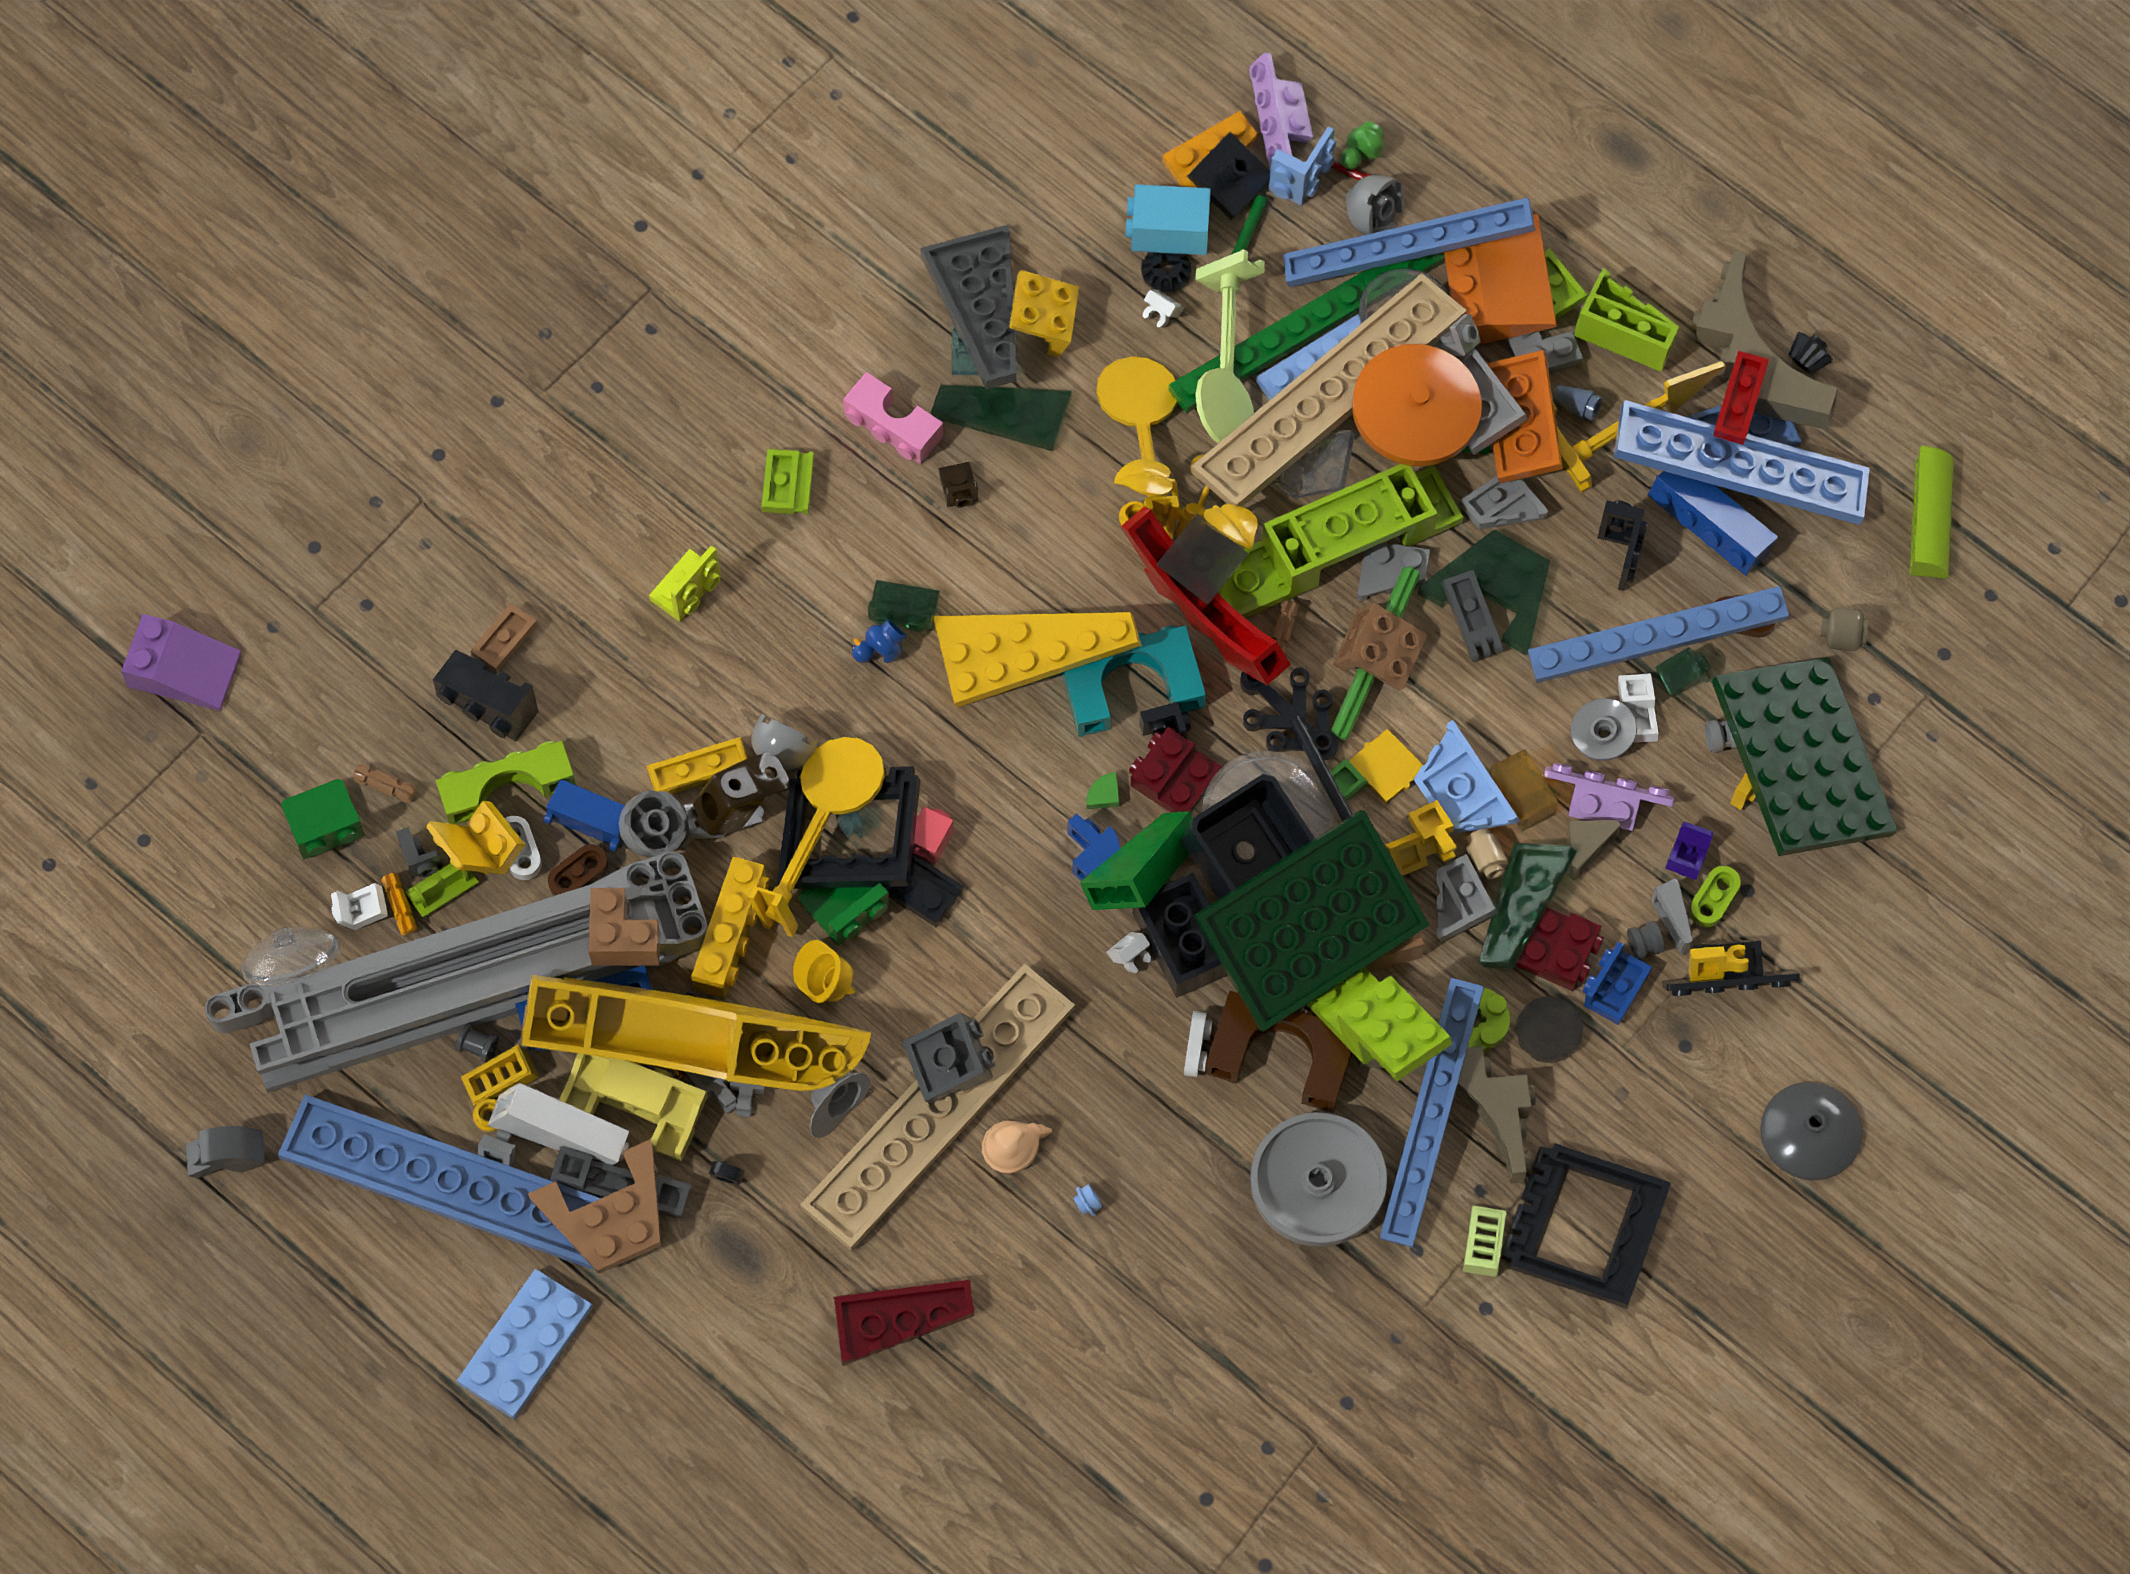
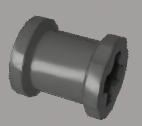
(477, 1042)

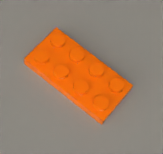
(1534, 444)

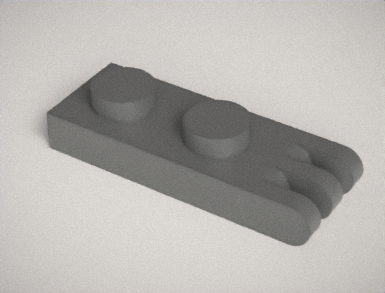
(1472, 614)

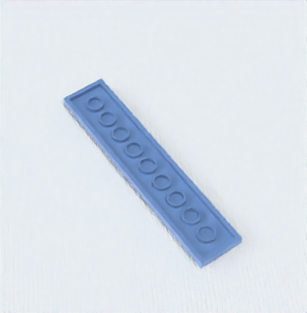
(427, 1175)

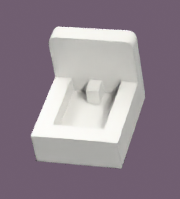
(359, 907)

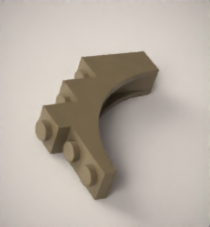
(1784, 391)
(1497, 1102)

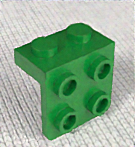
(322, 818)
(844, 910)

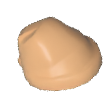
(1012, 1145)

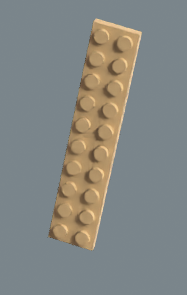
(1321, 395)
(918, 1132)

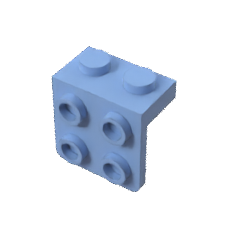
(1298, 179)

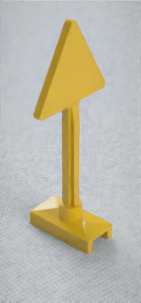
(1677, 392)

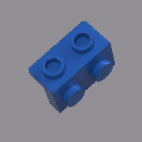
(1616, 984)

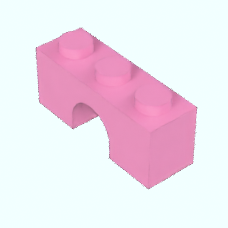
(911, 436)

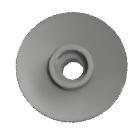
(1601, 716)

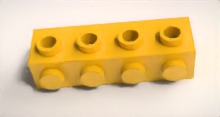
(728, 929)

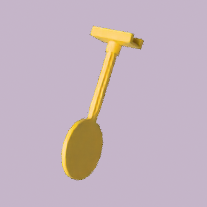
(1138, 396)
(835, 780)

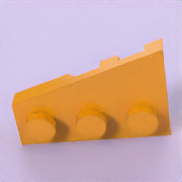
(1189, 154)

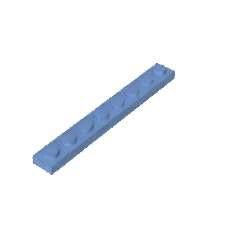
(1409, 242)
(1658, 634)
(1431, 1116)

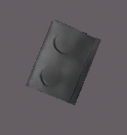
(928, 893)

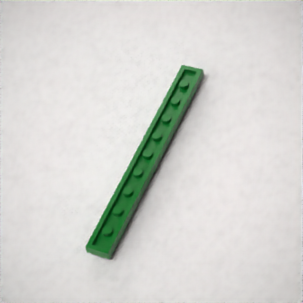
(1296, 328)

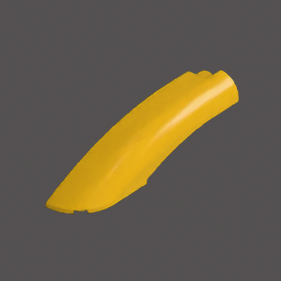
(689, 1034)

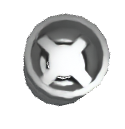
(1718, 736)

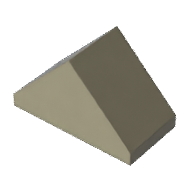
(1589, 841)

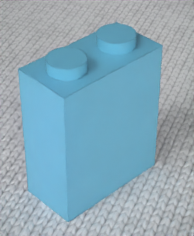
(1168, 219)

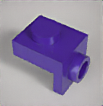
(1689, 850)

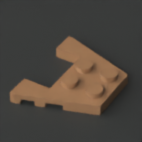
(615, 1225)

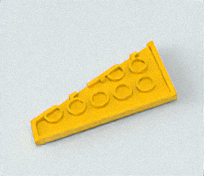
(1008, 651)

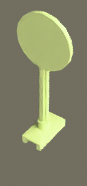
(1219, 393)

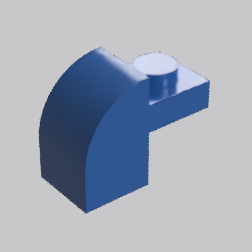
(1096, 846)

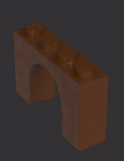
(1238, 1032)

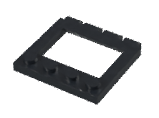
(859, 869)
(1632, 1238)

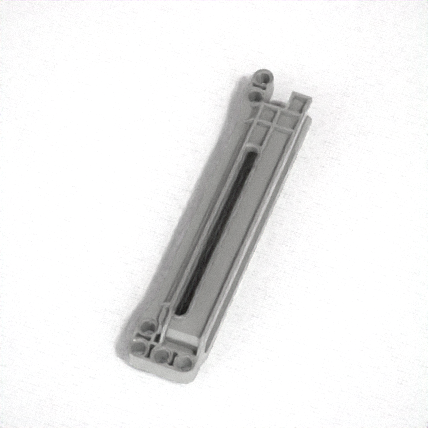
(449, 977)

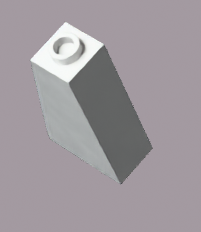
(557, 1124)

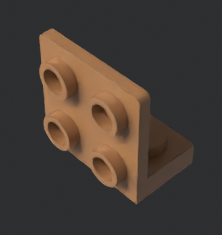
(1381, 645)

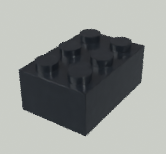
(1176, 936)

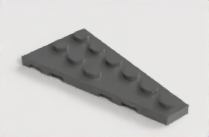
(977, 292)

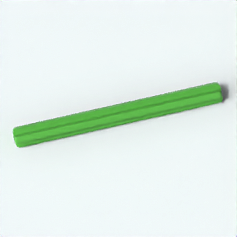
(1363, 681)

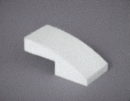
(1638, 695)

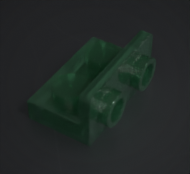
(903, 605)

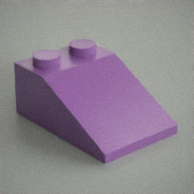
(179, 663)

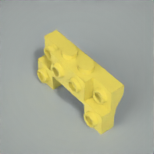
(641, 1093)

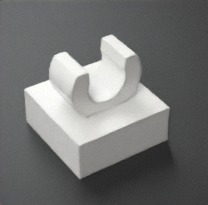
(1164, 305)
(1128, 948)

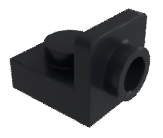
(1162, 717)

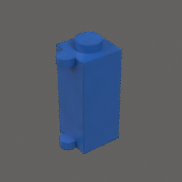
(585, 813)

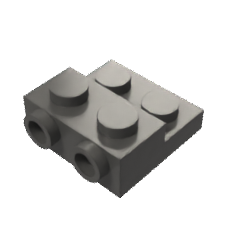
(949, 1057)

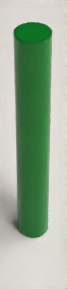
(1250, 224)

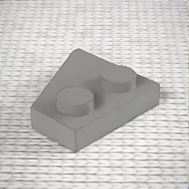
(1502, 504)
(1384, 564)
(1460, 898)

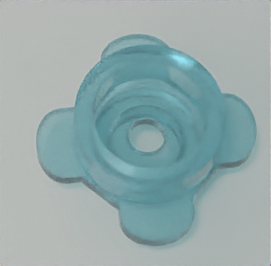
(851, 824)

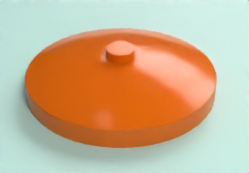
(1416, 405)

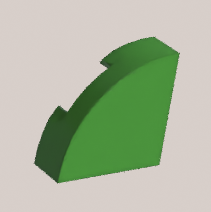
(1103, 793)

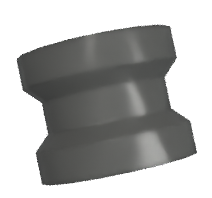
(1645, 940)

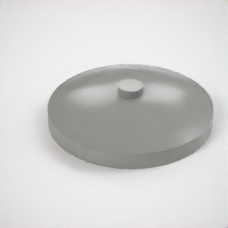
(1318, 1179)

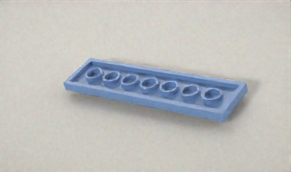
(1756, 468)

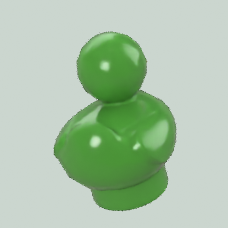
(1362, 143)

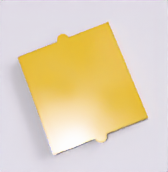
(1386, 765)

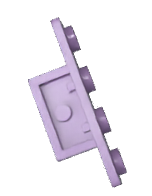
(1279, 107)
(1605, 799)

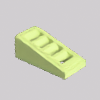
(1478, 1265)

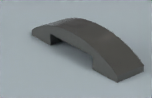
(602, 1179)

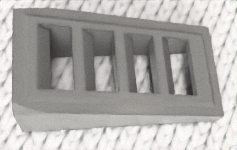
(1671, 909)

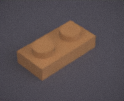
(504, 637)

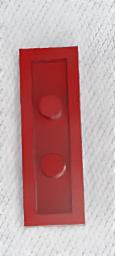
(1740, 397)

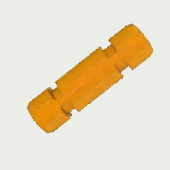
(399, 904)

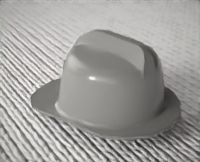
(836, 1101)

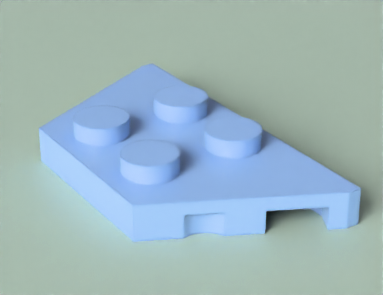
(1463, 785)

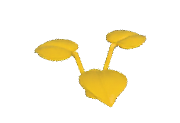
(1153, 480)

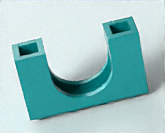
(1164, 651)

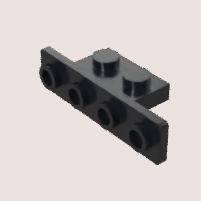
(1745, 980)

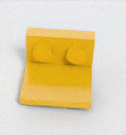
(1044, 310)
(483, 844)

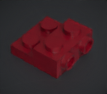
(1172, 772)
(1561, 948)

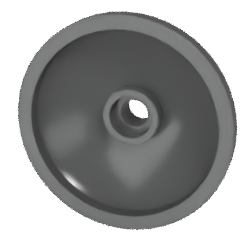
(1807, 1150)

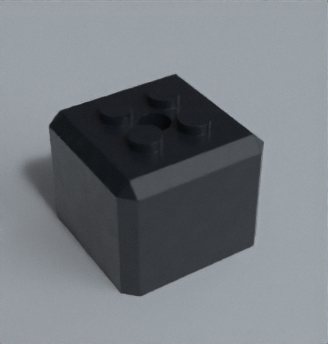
(1255, 815)

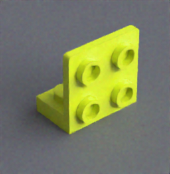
(687, 582)

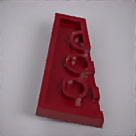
(895, 1316)

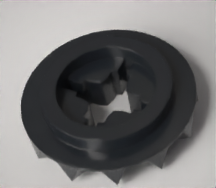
(1158, 279)

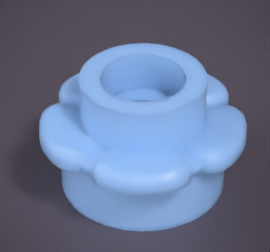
(1087, 1200)

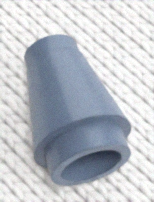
(1579, 402)

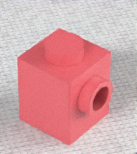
(932, 834)

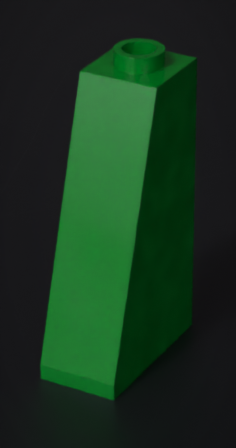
(1139, 867)

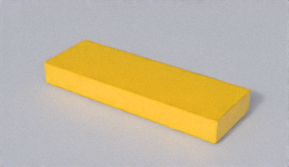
(695, 767)

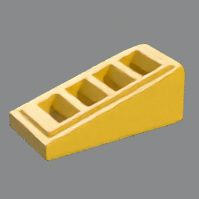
(495, 1066)

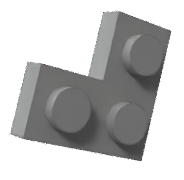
(1560, 349)

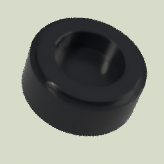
(726, 1173)

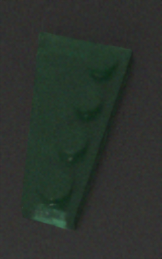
(1010, 413)
(1523, 897)

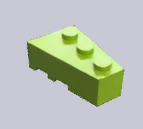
(1625, 324)

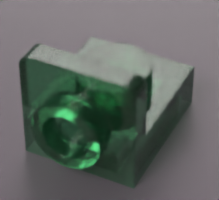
(1683, 671)

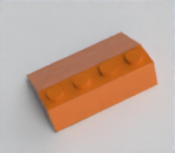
(1503, 285)

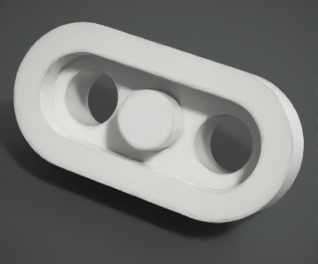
(529, 853)
(1199, 1030)

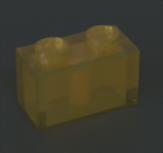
(1524, 789)

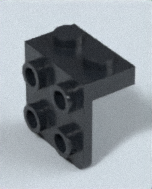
(1624, 525)

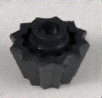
(1809, 352)

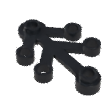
(1288, 712)

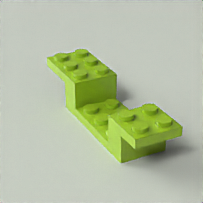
(1336, 528)
(1381, 1023)

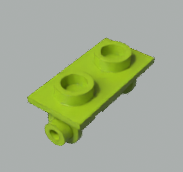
(440, 889)

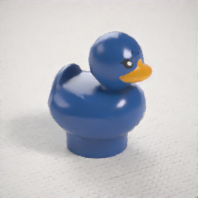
(883, 638)

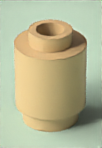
(1486, 854)

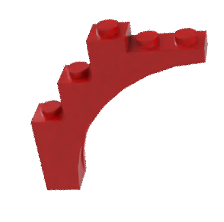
(1234, 636)

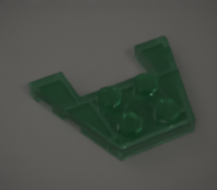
(1506, 575)

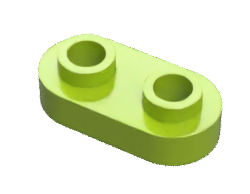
(1713, 898)

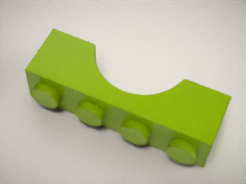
(539, 768)

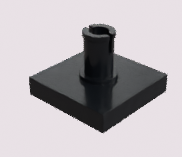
(1231, 175)

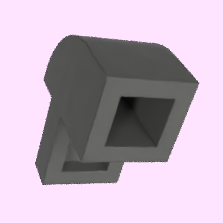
(225, 1148)

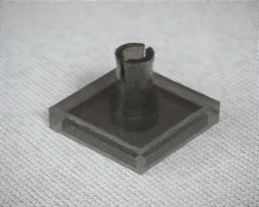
(1202, 559)

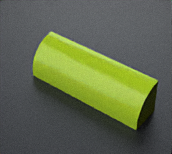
(1932, 513)

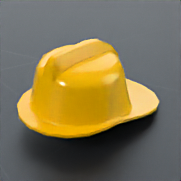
(822, 973)

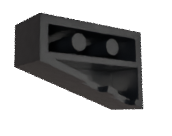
(486, 695)

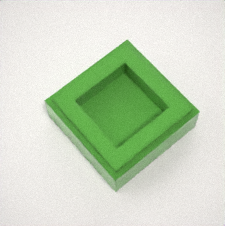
(1348, 779)

